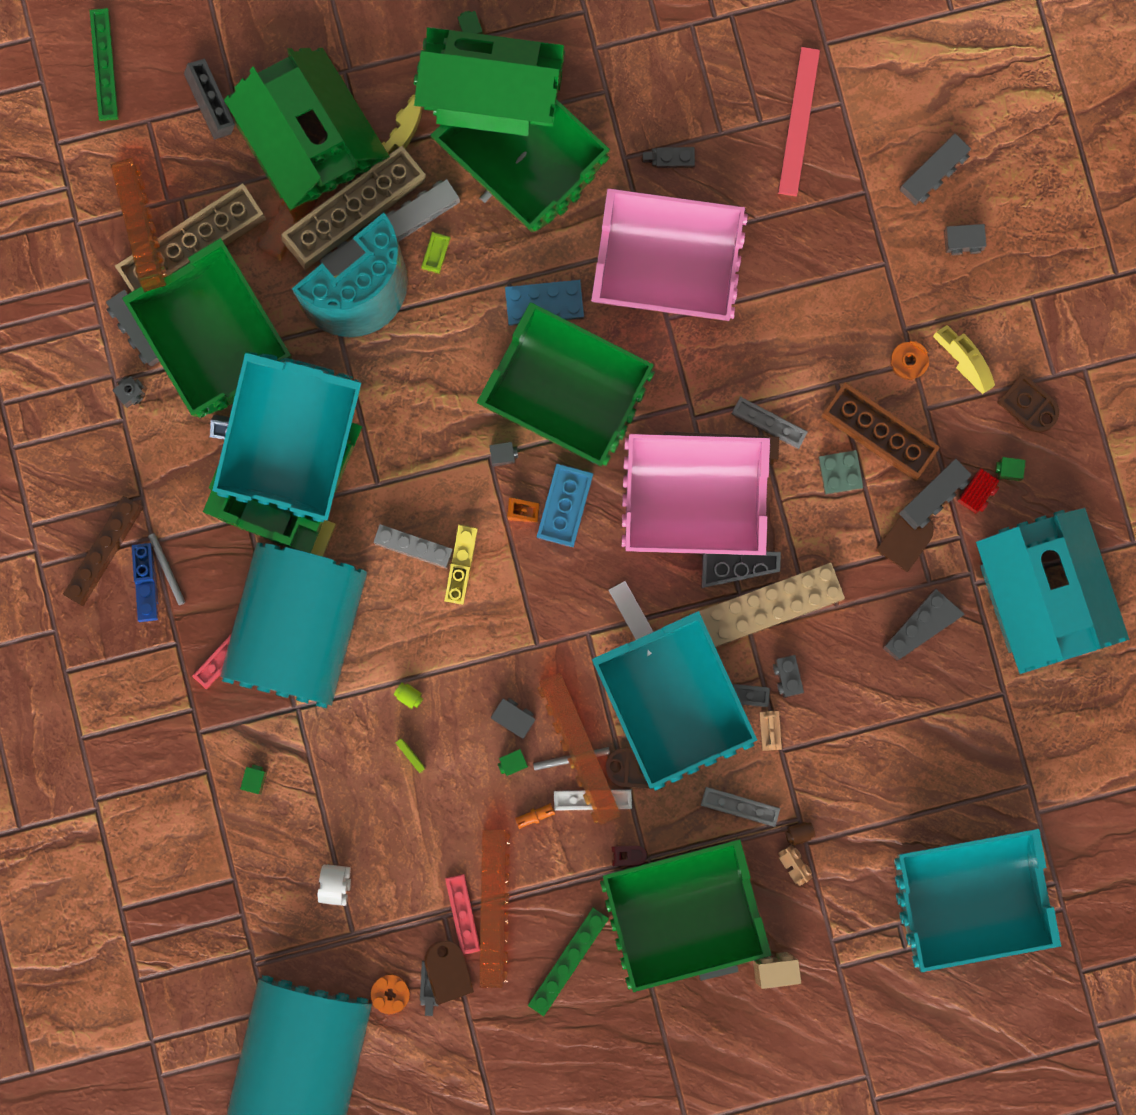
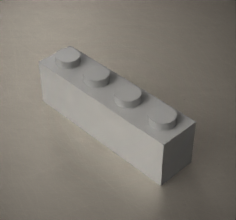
(413, 546)

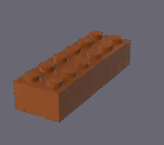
(880, 431)

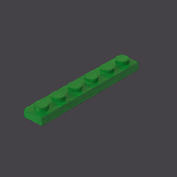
(104, 64)
(568, 962)

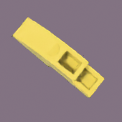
(408, 122)
(970, 359)
(461, 564)

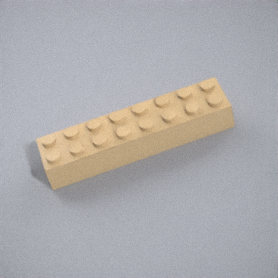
(353, 207)
(224, 219)
(772, 605)

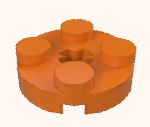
(906, 350)
(381, 1001)

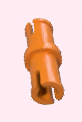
(535, 815)

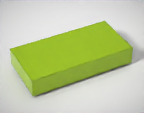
(435, 252)
(410, 755)

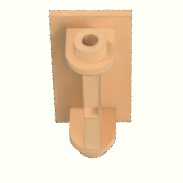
(770, 730)
(801, 871)

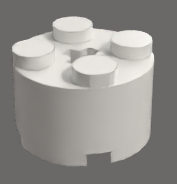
(334, 884)

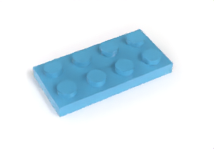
(556, 297)
(565, 505)

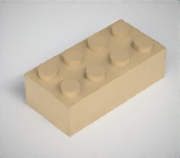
(777, 971)

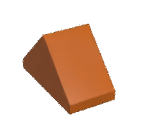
(522, 510)

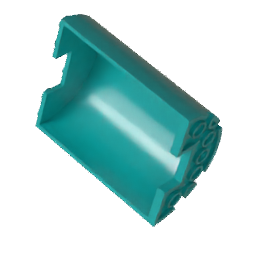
(365, 293)
(287, 435)
(293, 624)
(675, 701)
(976, 901)
(299, 1051)

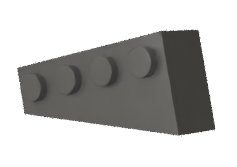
(732, 567)
(926, 621)

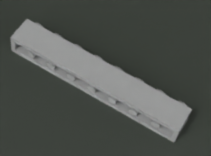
(404, 221)

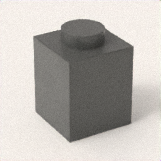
(503, 454)

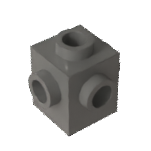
(123, 391)

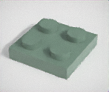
(840, 472)

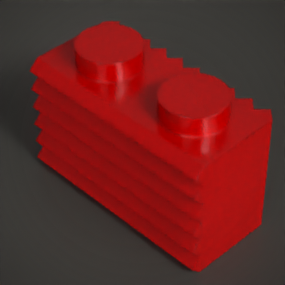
(978, 491)

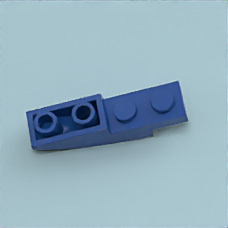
(145, 582)

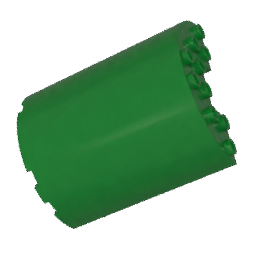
(546, 180)
(205, 327)
(567, 385)
(685, 916)

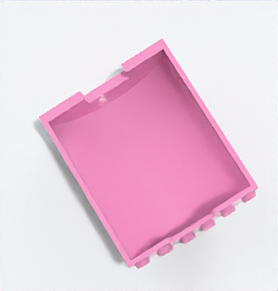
(669, 255)
(695, 494)

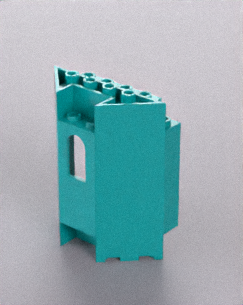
(1045, 623)

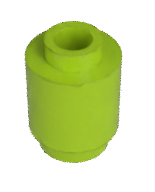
(408, 695)

